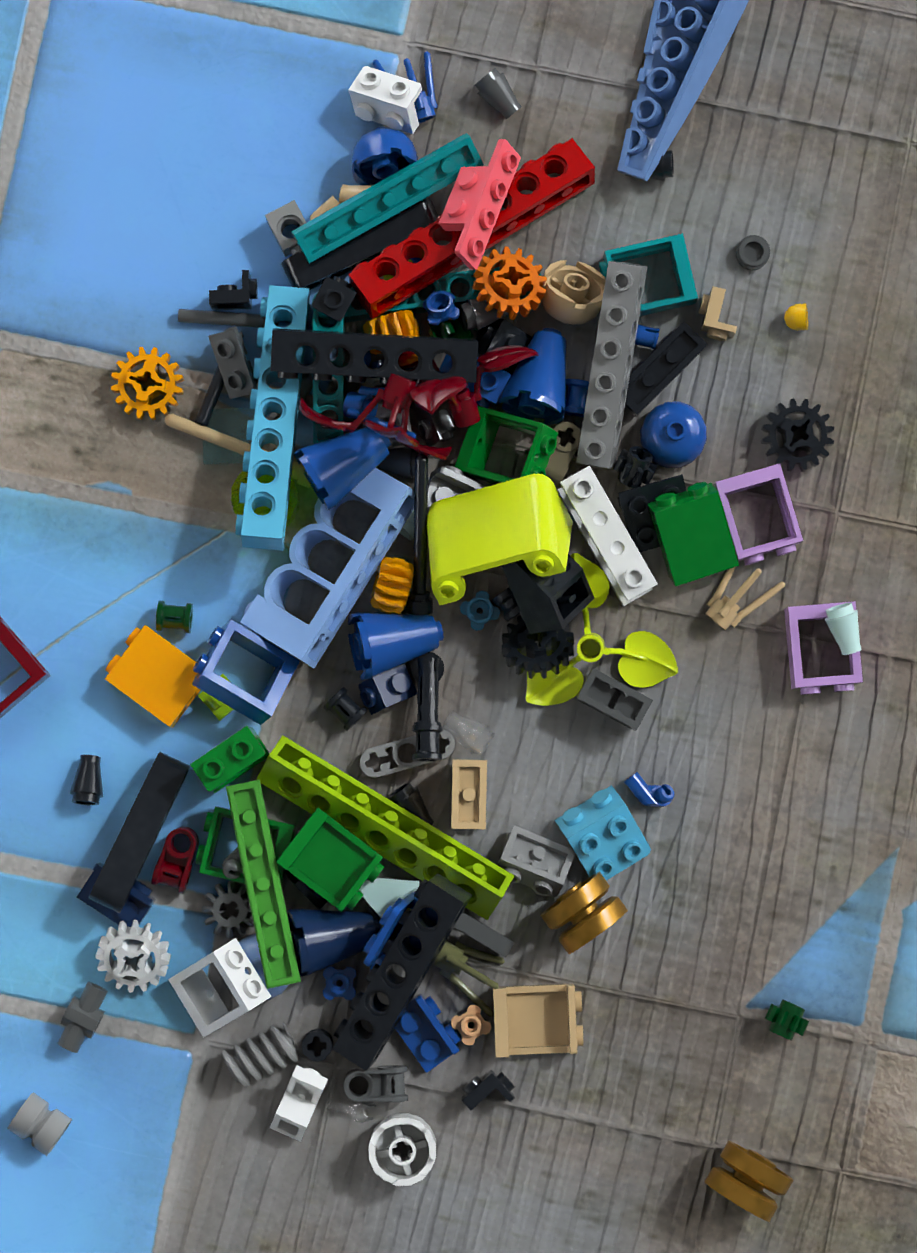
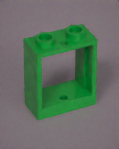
(481, 437)
(213, 825)

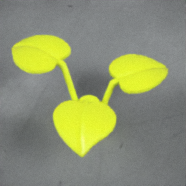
(643, 664)

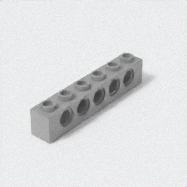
(611, 364)

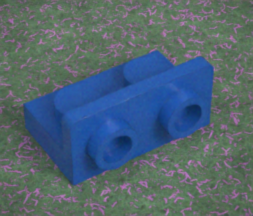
(426, 1034)

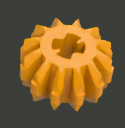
(393, 324)
(392, 585)

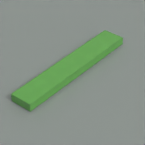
(263, 884)

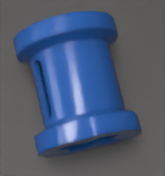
(576, 397)

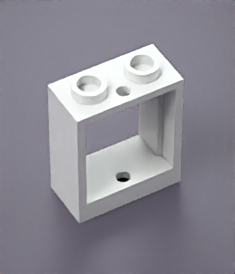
(201, 997)

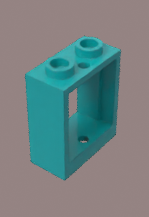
(681, 265)

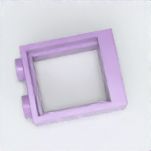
(749, 480)
(813, 685)

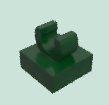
(450, 329)

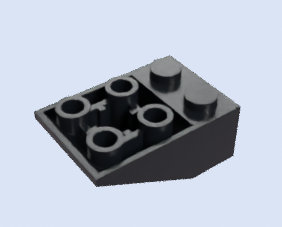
(550, 600)

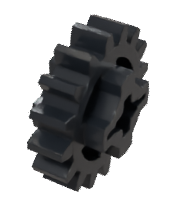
(784, 427)
(524, 654)

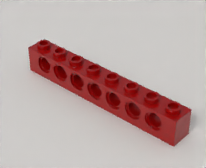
(520, 210)

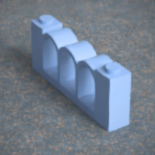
(309, 642)

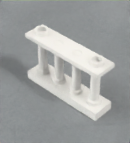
(606, 536)

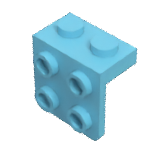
(604, 834)

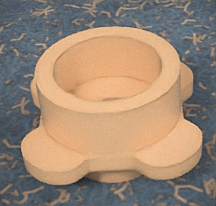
(480, 1025)

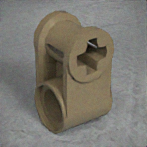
(561, 458)

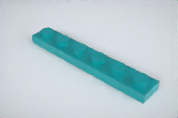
(386, 198)

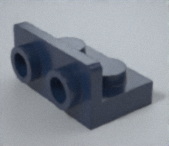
(135, 908)

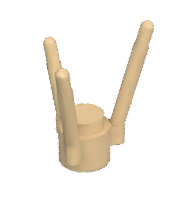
(724, 611)

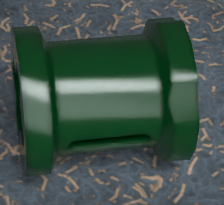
(168, 616)

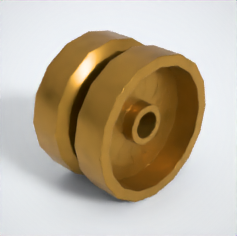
(586, 916)
(750, 1177)

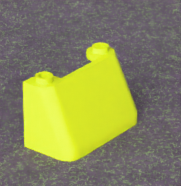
(497, 528)

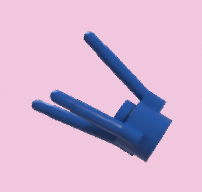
(424, 105)
(357, 402)

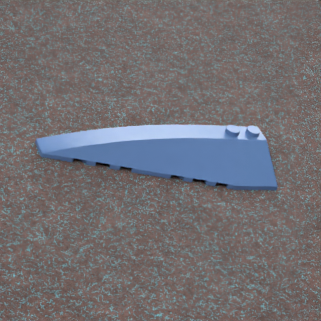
(681, 54)

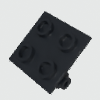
(637, 513)

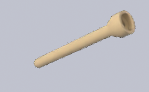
(225, 441)

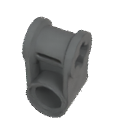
(379, 1084)

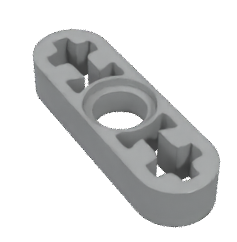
(385, 767)

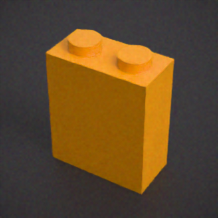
(154, 675)

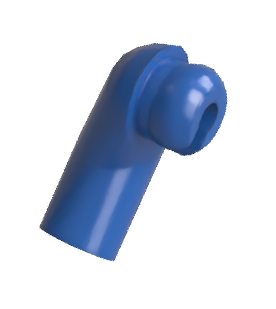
(650, 794)

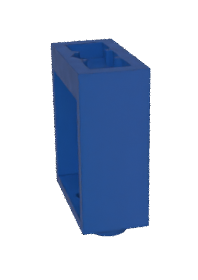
(255, 709)

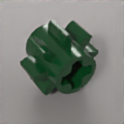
(787, 1019)

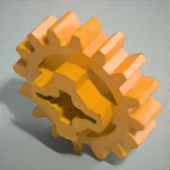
(144, 398)

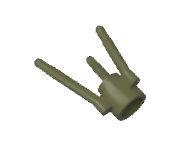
(452, 960)

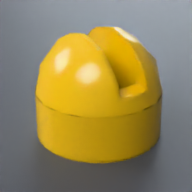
(797, 317)

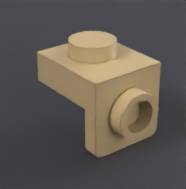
(711, 309)

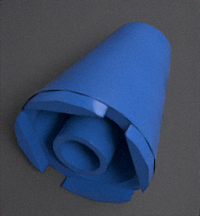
(539, 381)
(342, 463)
(390, 640)

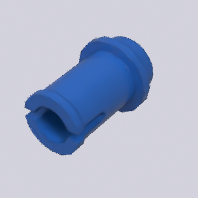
(647, 336)

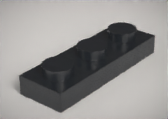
(663, 367)

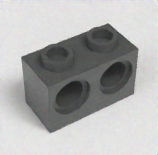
(614, 699)

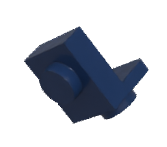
(387, 689)

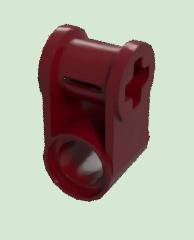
(176, 861)

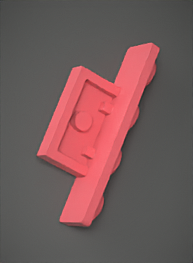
(478, 201)

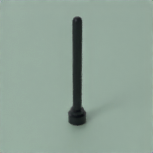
(419, 600)

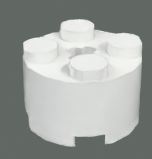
(391, 1164)

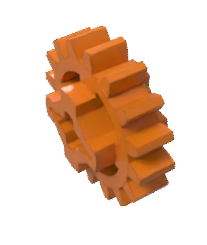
(505, 286)

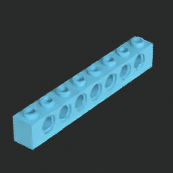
(269, 530)

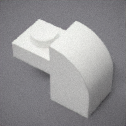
(298, 1102)

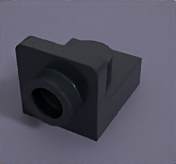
(230, 298)

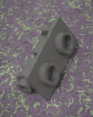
(233, 365)
(433, 426)

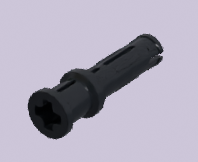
(427, 725)

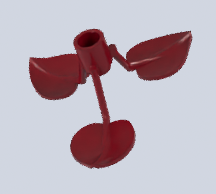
(396, 398)
(461, 401)

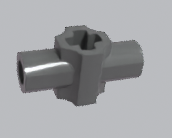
(82, 1017)

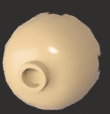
(573, 292)

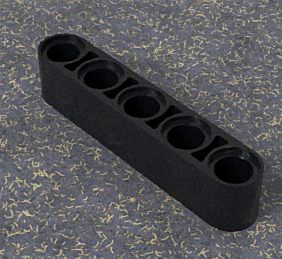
(359, 249)
(139, 832)

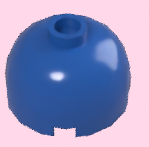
(381, 155)
(673, 434)

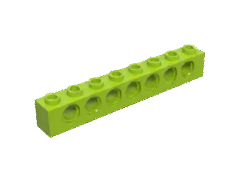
(383, 824)

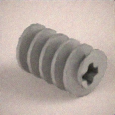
(261, 1055)

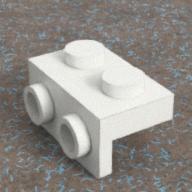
(385, 99)

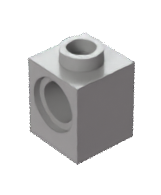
(279, 220)

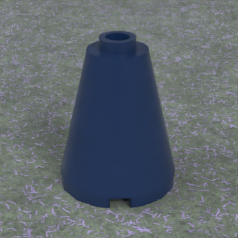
(328, 936)

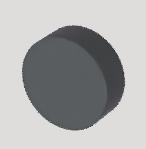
(753, 252)

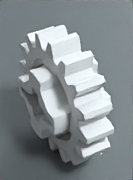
(133, 969)

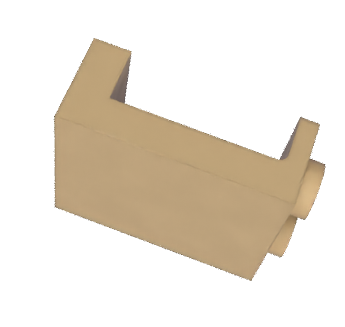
(469, 794)
(536, 1019)

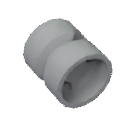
(39, 1123)

